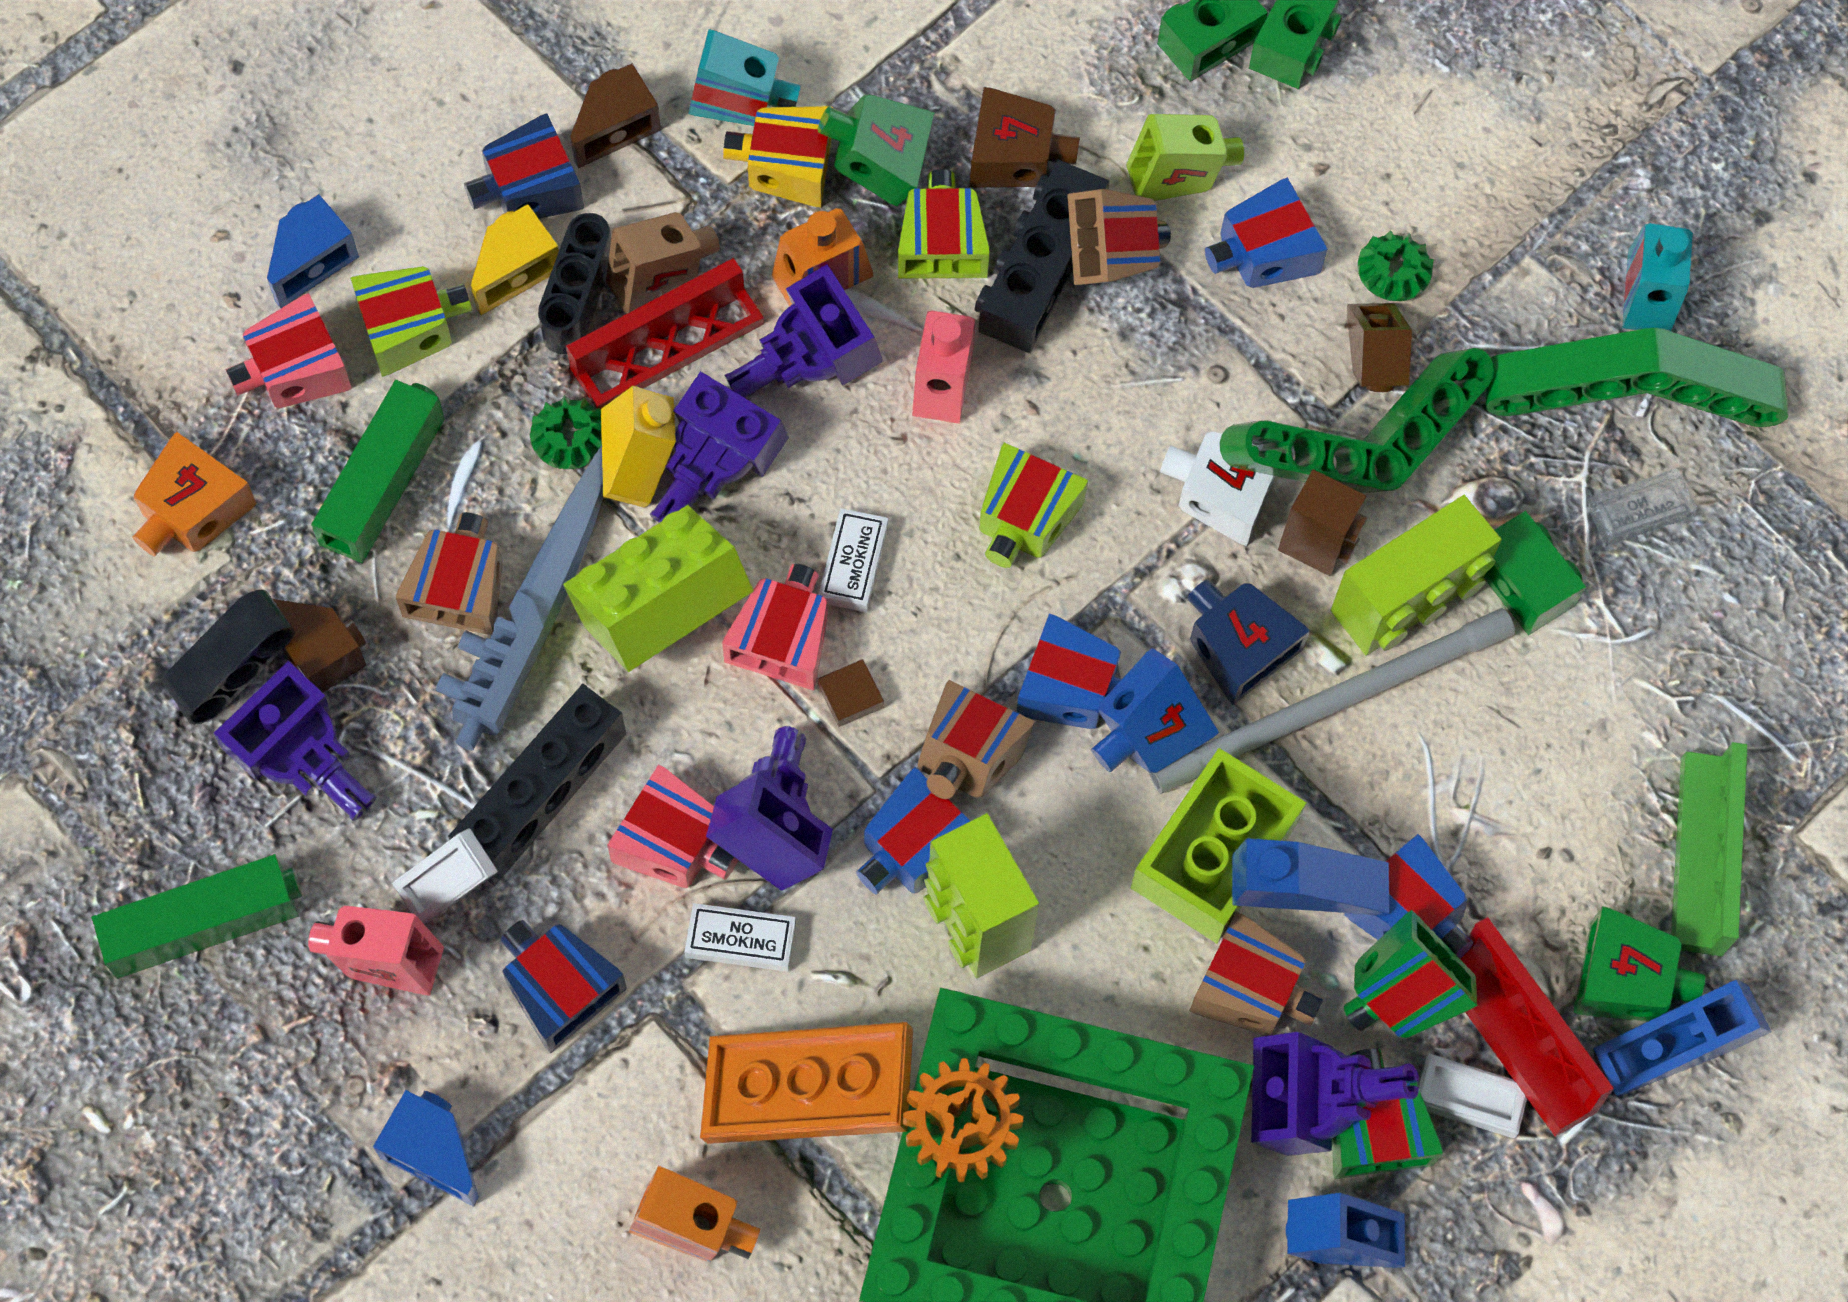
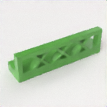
(1709, 850)

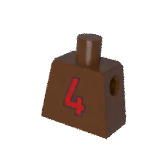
(1016, 141)

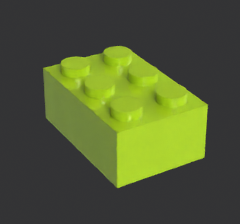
(1416, 576)
(658, 587)
(1192, 856)
(980, 897)

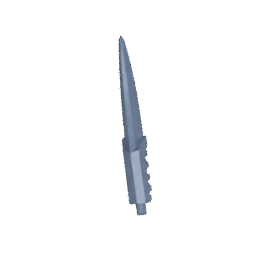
(515, 644)

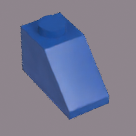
(308, 249)
(428, 1144)
(1345, 1231)

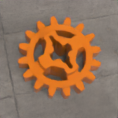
(983, 1126)

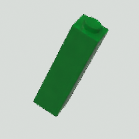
(378, 470)
(196, 916)

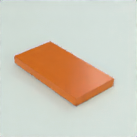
(807, 1083)

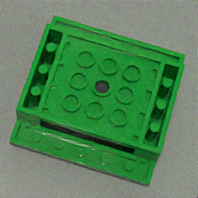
(1137, 1180)

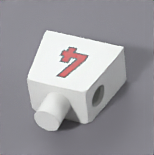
(1217, 492)

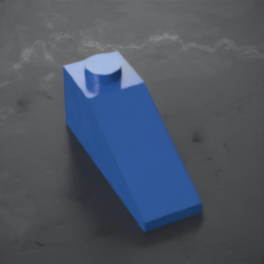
(1308, 878)
(1683, 1038)

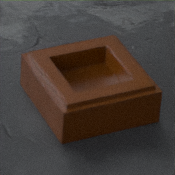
(850, 693)

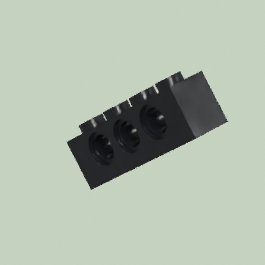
(1021, 318)
(544, 778)

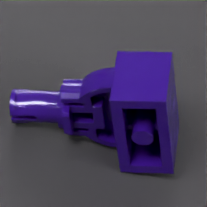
(811, 339)
(717, 443)
(287, 734)
(769, 819)
(1314, 1092)

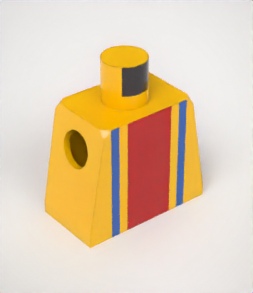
(784, 153)

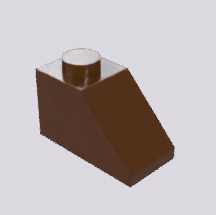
(613, 115)
(1379, 346)
(322, 644)

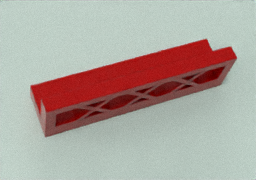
(657, 320)
(1531, 1035)

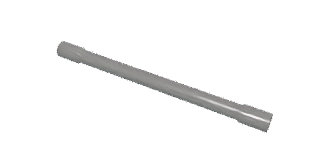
(1469, 638)

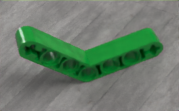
(1637, 364)
(1383, 445)

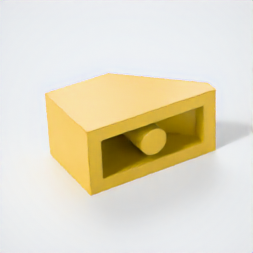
(512, 258)
(636, 444)

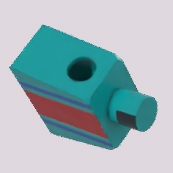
(738, 81)
(1657, 262)

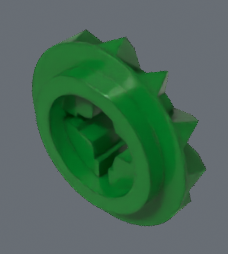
(1408, 281)
(552, 447)

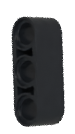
(575, 263)
(228, 656)

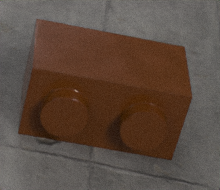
(1324, 523)

